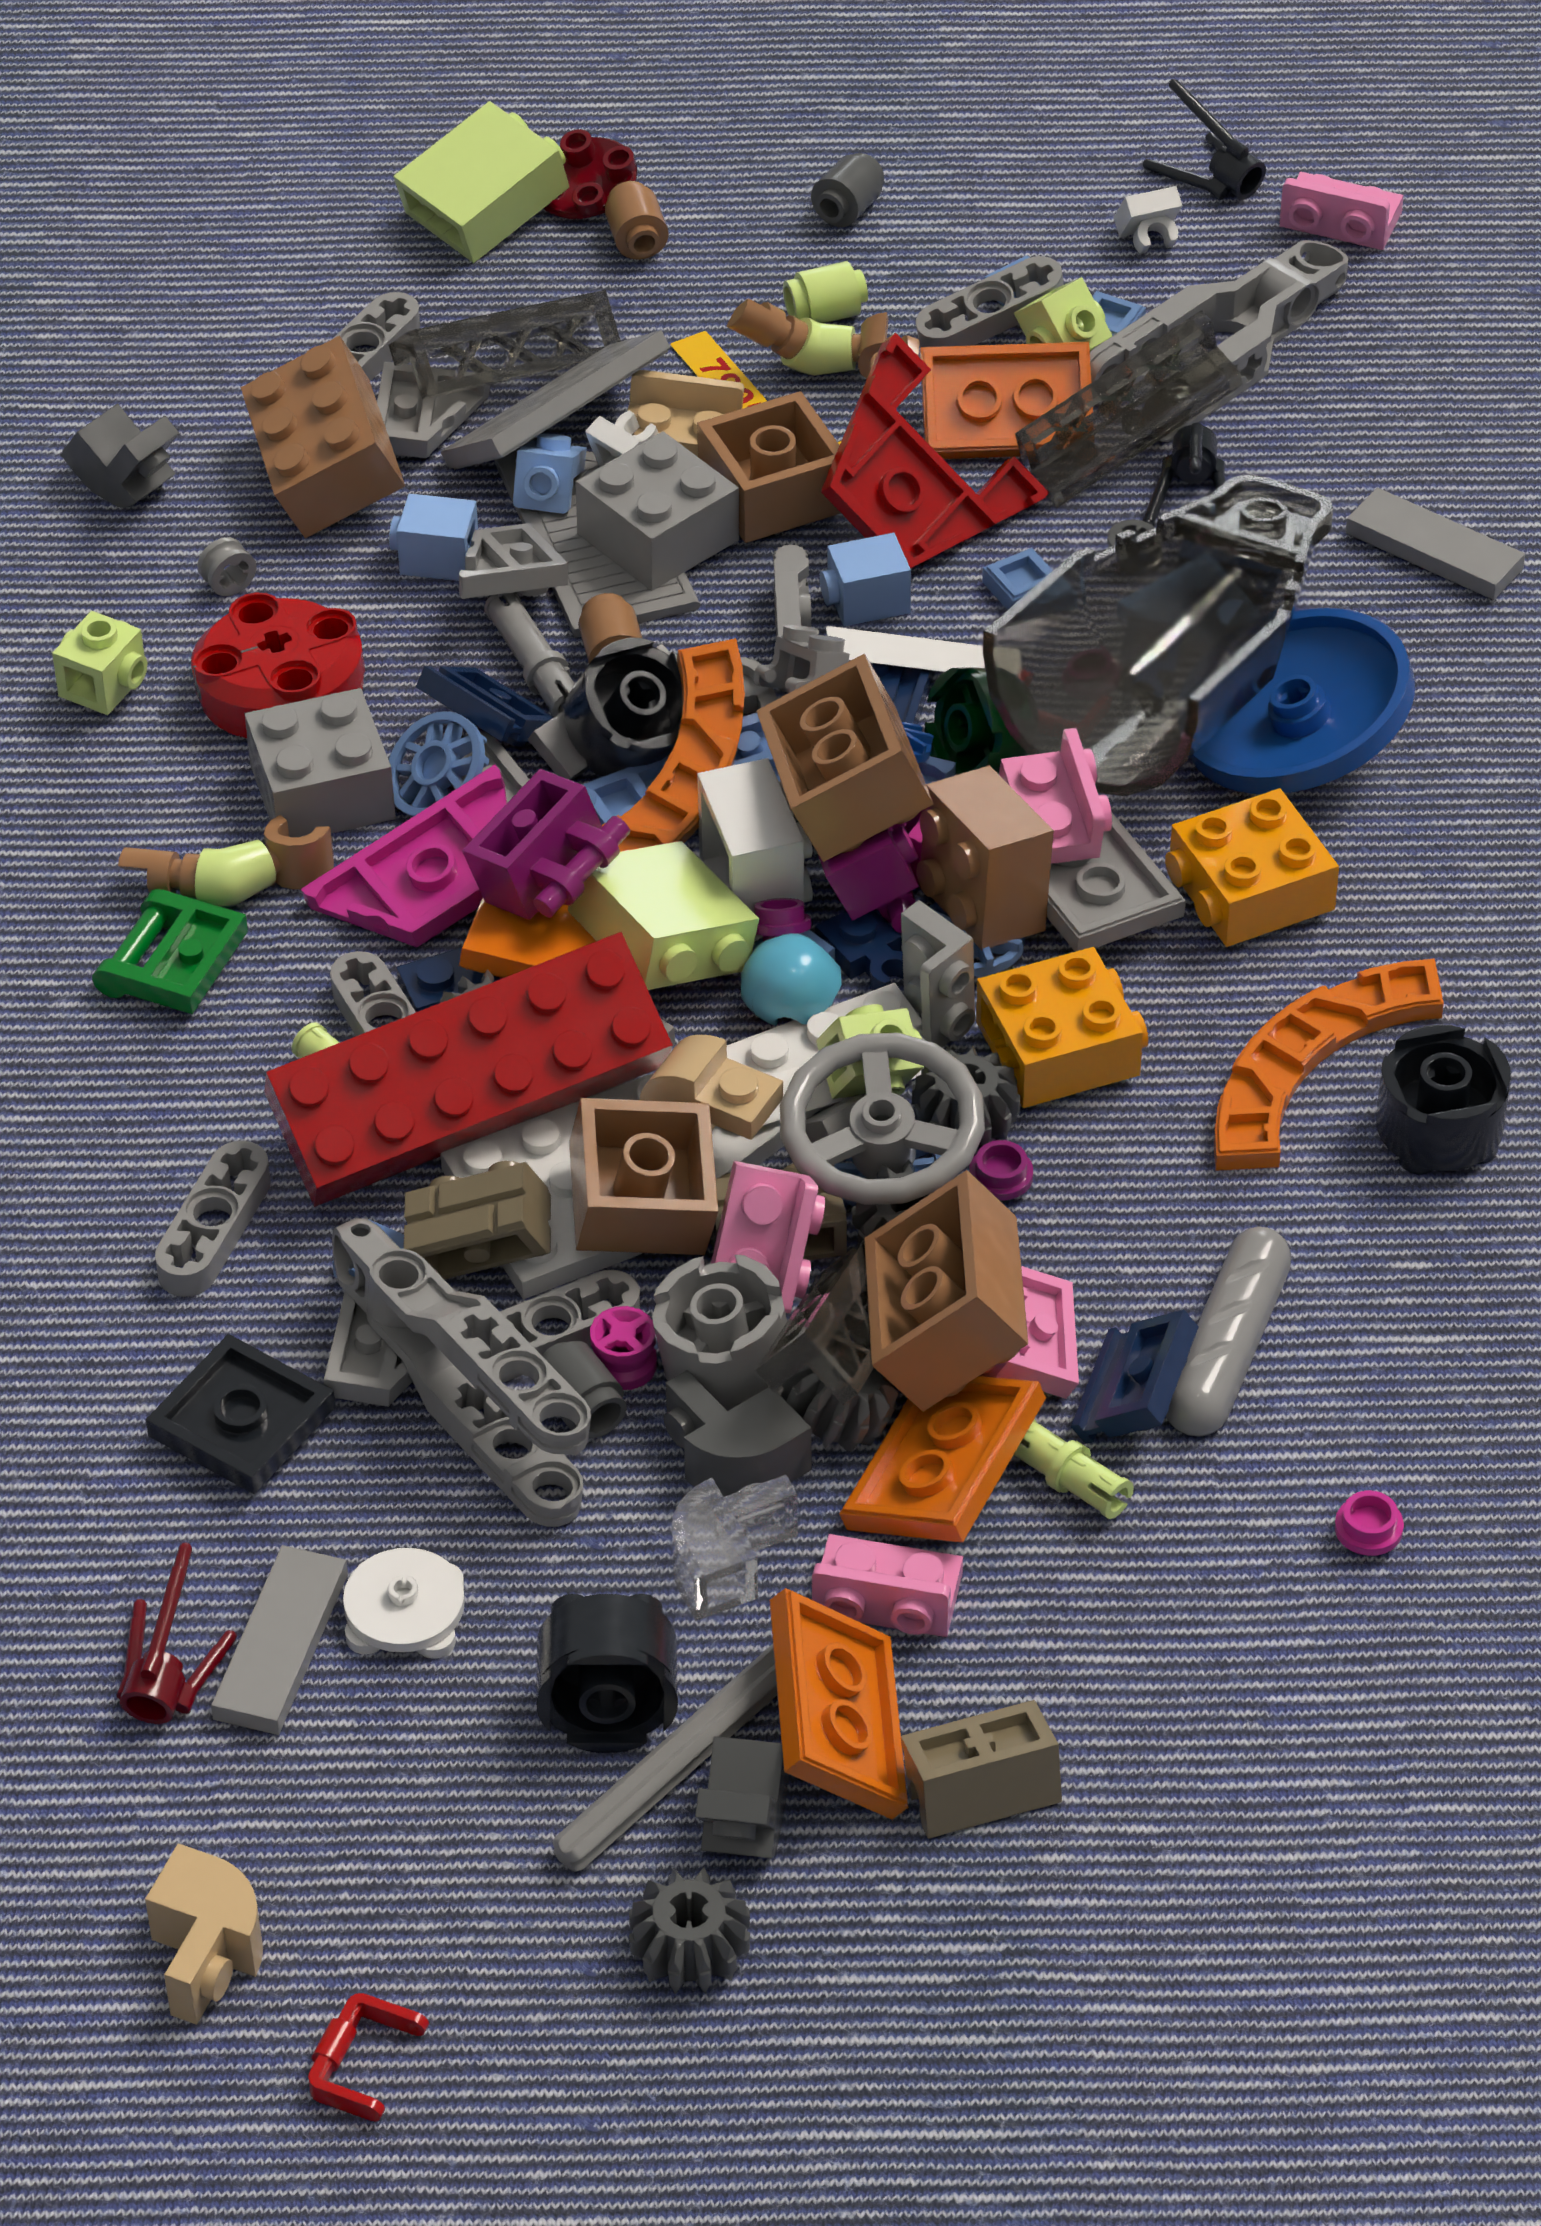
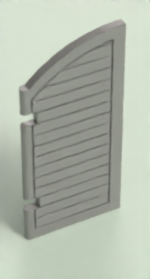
(591, 570)

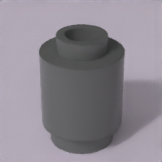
(848, 189)
(592, 1382)

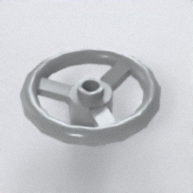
(882, 1122)

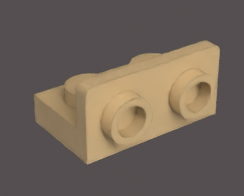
(679, 402)

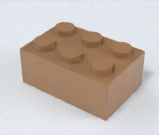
(322, 437)
(844, 758)
(945, 1291)

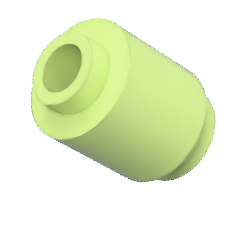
(826, 293)

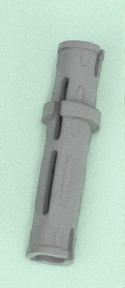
(543, 669)

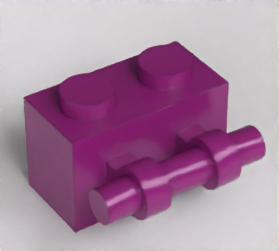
(542, 847)
(876, 875)

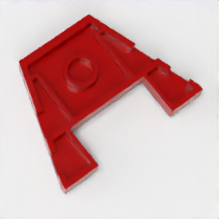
(898, 484)

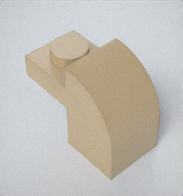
(702, 1073)
(212, 1920)

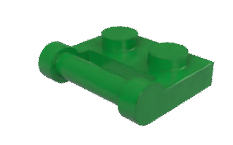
(184, 960)

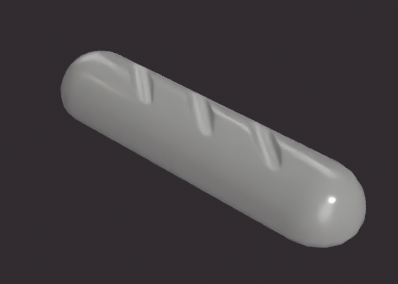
(1230, 1331)

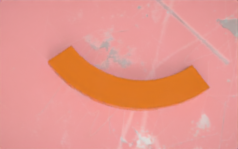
(705, 742)
(1301, 1039)

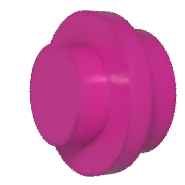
(1369, 1523)

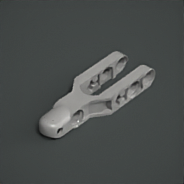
(1255, 307)
(429, 1331)

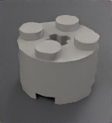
(719, 1324)

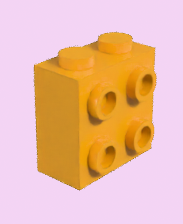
(1252, 867)
(1061, 1026)

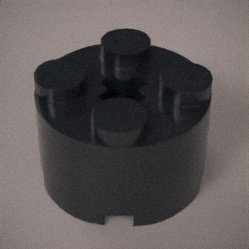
(625, 707)
(1442, 1099)
(606, 1670)

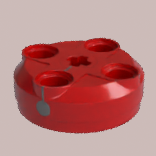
(273, 656)

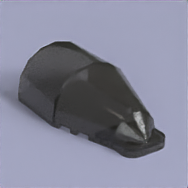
(1157, 633)

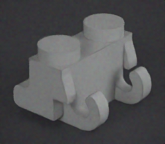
(801, 658)

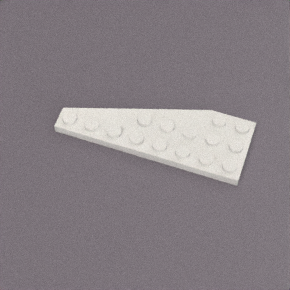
(545, 1141)

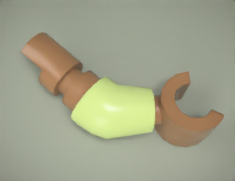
(812, 345)
(237, 871)

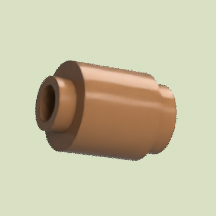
(636, 220)
(606, 620)

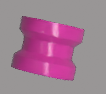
(625, 1345)

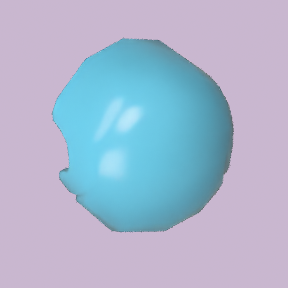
(789, 979)

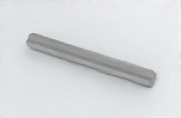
(667, 1764)

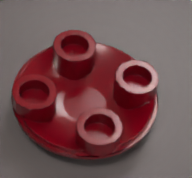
(592, 171)

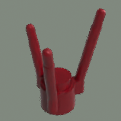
(155, 1683)

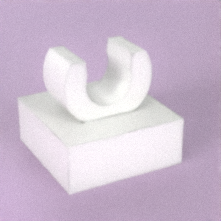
(1149, 213)
(613, 440)

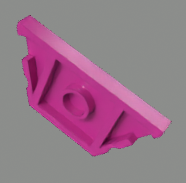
(416, 874)

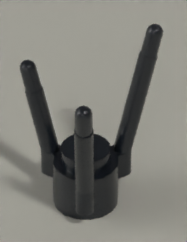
(1231, 166)
(1192, 460)

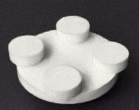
(404, 1603)

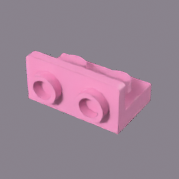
(1339, 210)
(1064, 795)
(769, 1221)
(1051, 1336)
(888, 1584)

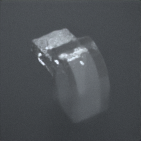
(719, 1538)

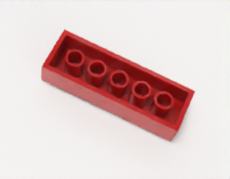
(467, 1068)

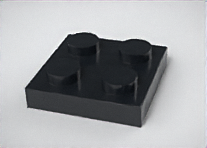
(240, 1413)

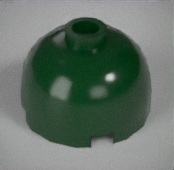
(967, 722)

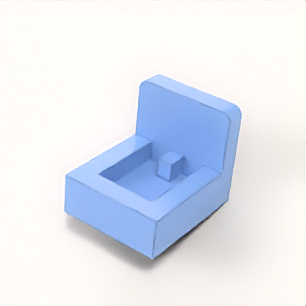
(547, 473)

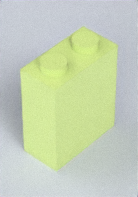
(482, 181)
(671, 913)

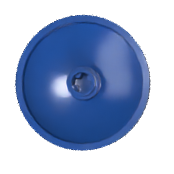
(1326, 711)

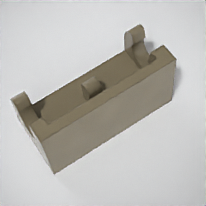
(982, 1768)

